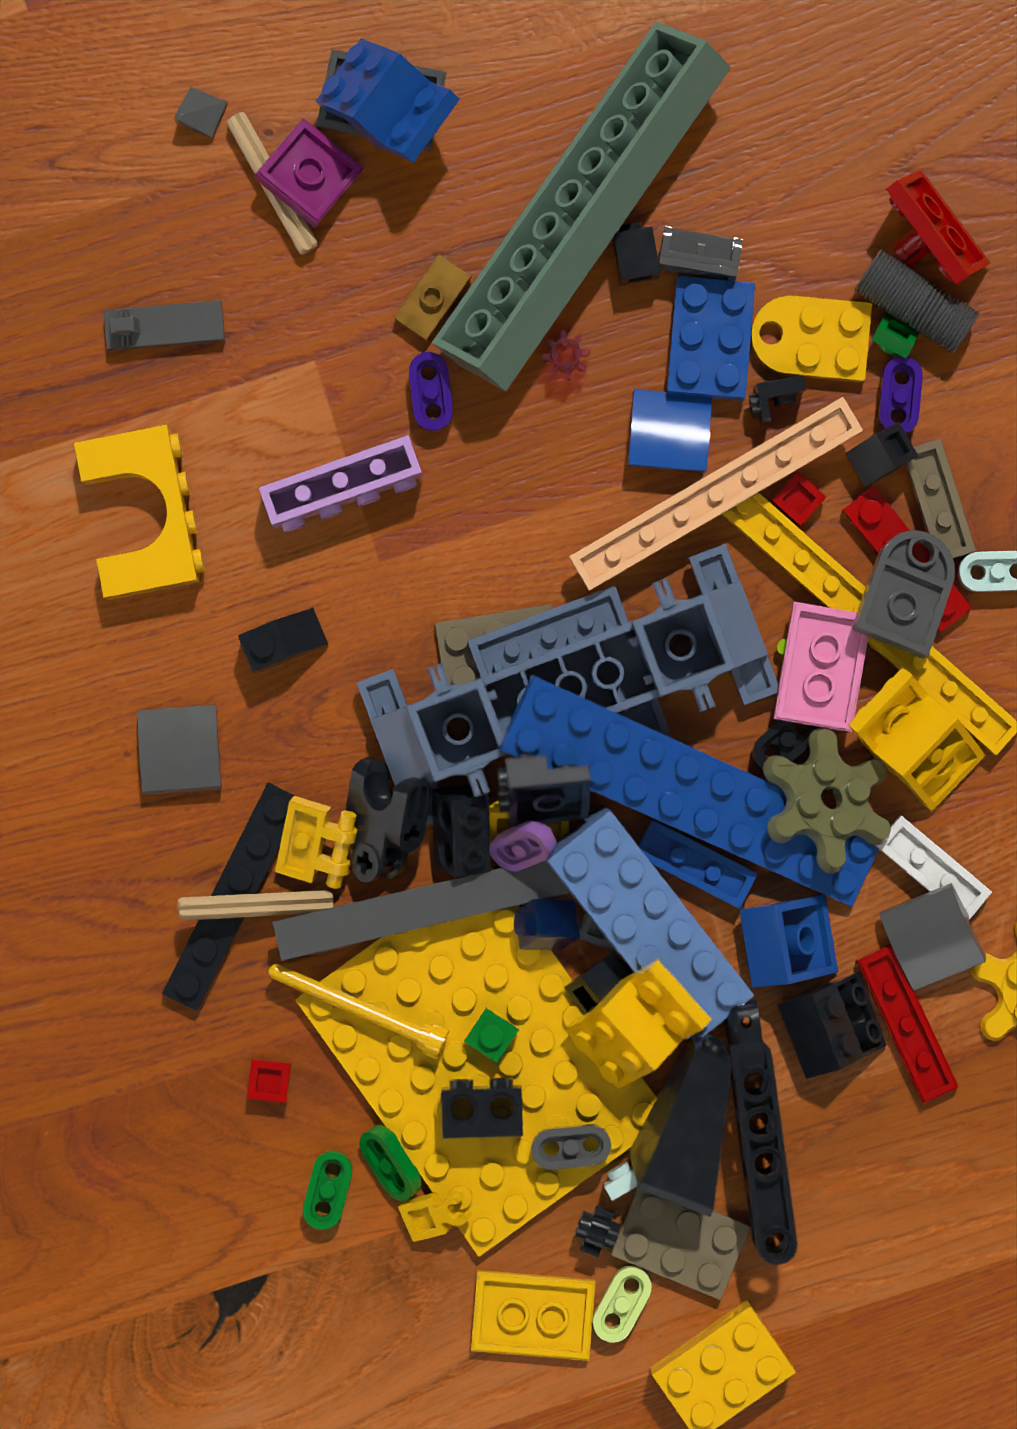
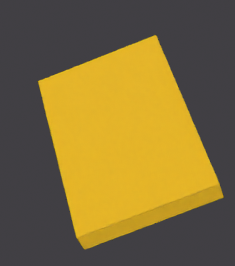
(533, 1315)

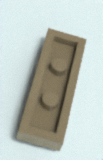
(939, 498)

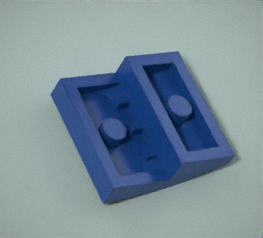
(669, 431)

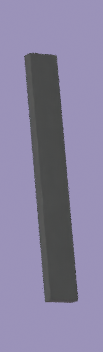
(414, 909)

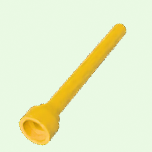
(427, 1038)

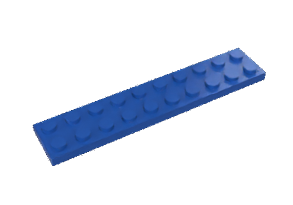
(675, 785)

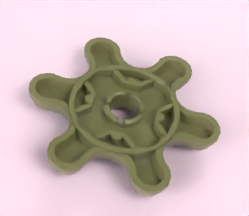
(805, 810)

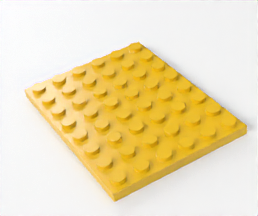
(448, 979)

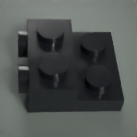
(542, 794)

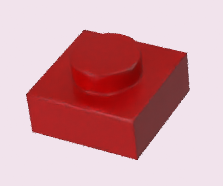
(798, 499)
(269, 1080)

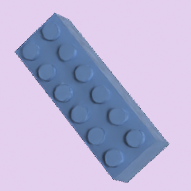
(643, 913)

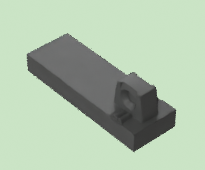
(164, 325)

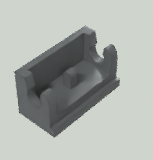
(700, 254)

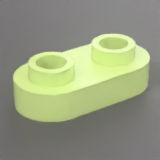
(623, 1303)

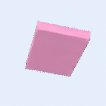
(820, 668)

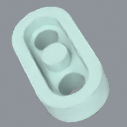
(995, 571)

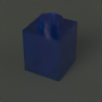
(546, 924)

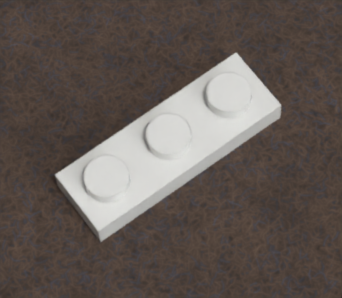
(931, 865)

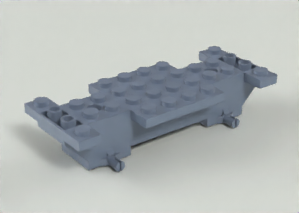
(586, 651)

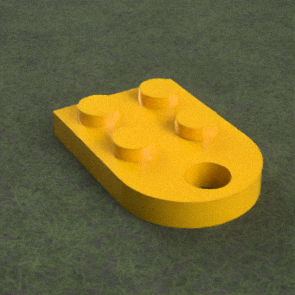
(817, 338)

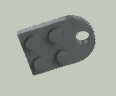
(906, 596)

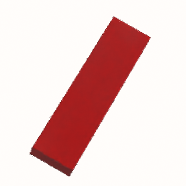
(907, 1024)

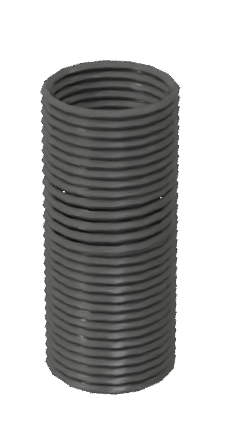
(914, 297)

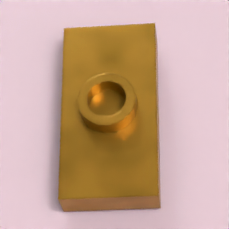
(432, 298)

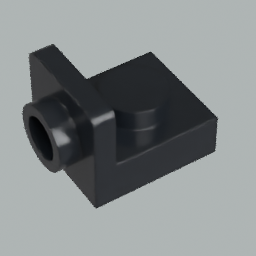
(780, 391)

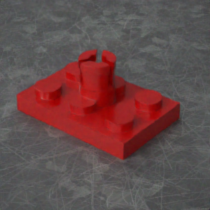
(933, 230)

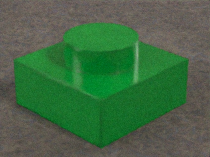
(895, 336)
(491, 1035)

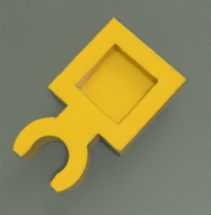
(430, 1217)

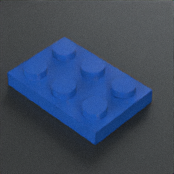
(710, 338)

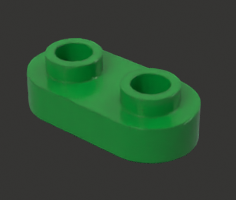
(390, 1163)
(327, 1188)

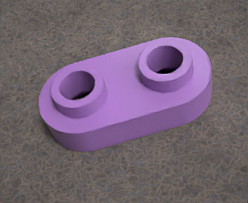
(523, 845)

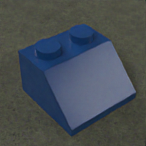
(788, 941)

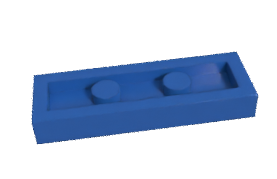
(696, 864)

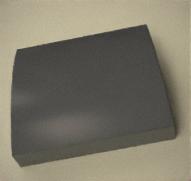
(179, 749)
(932, 937)

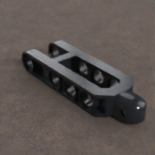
(767, 1187)

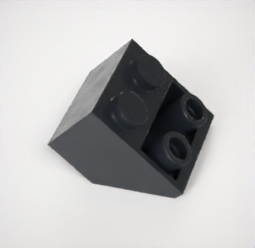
(832, 1025)

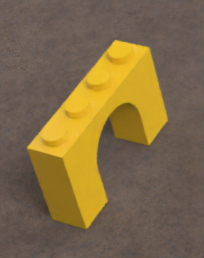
(171, 557)

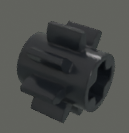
(597, 1231)

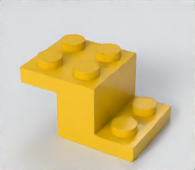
(916, 739)
(638, 1024)

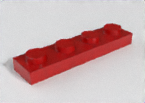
(880, 523)

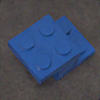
(387, 99)

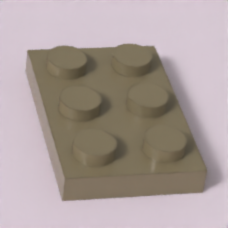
(454, 634)
(680, 1243)

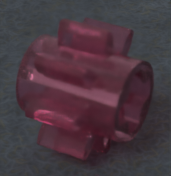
(563, 344)

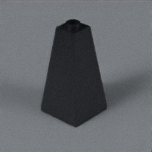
(684, 1131)

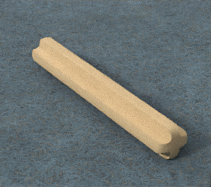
(256, 157)
(253, 905)

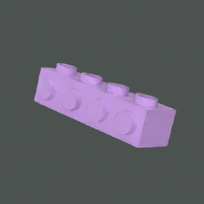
(340, 483)

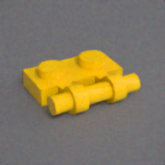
(304, 838)

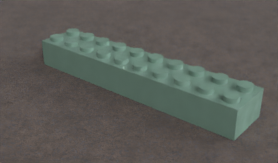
(581, 204)

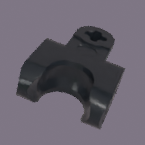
(385, 824)

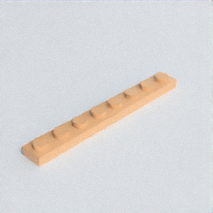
(716, 493)

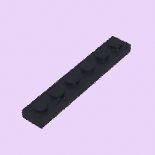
(240, 876)

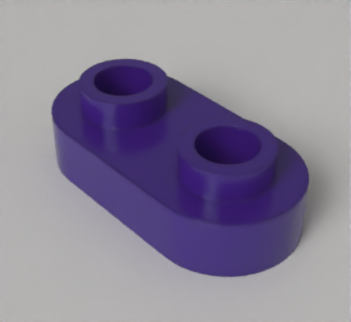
(430, 392)
(898, 396)

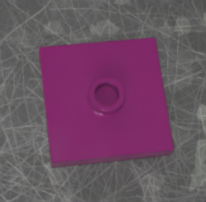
(308, 172)

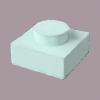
(620, 1181)

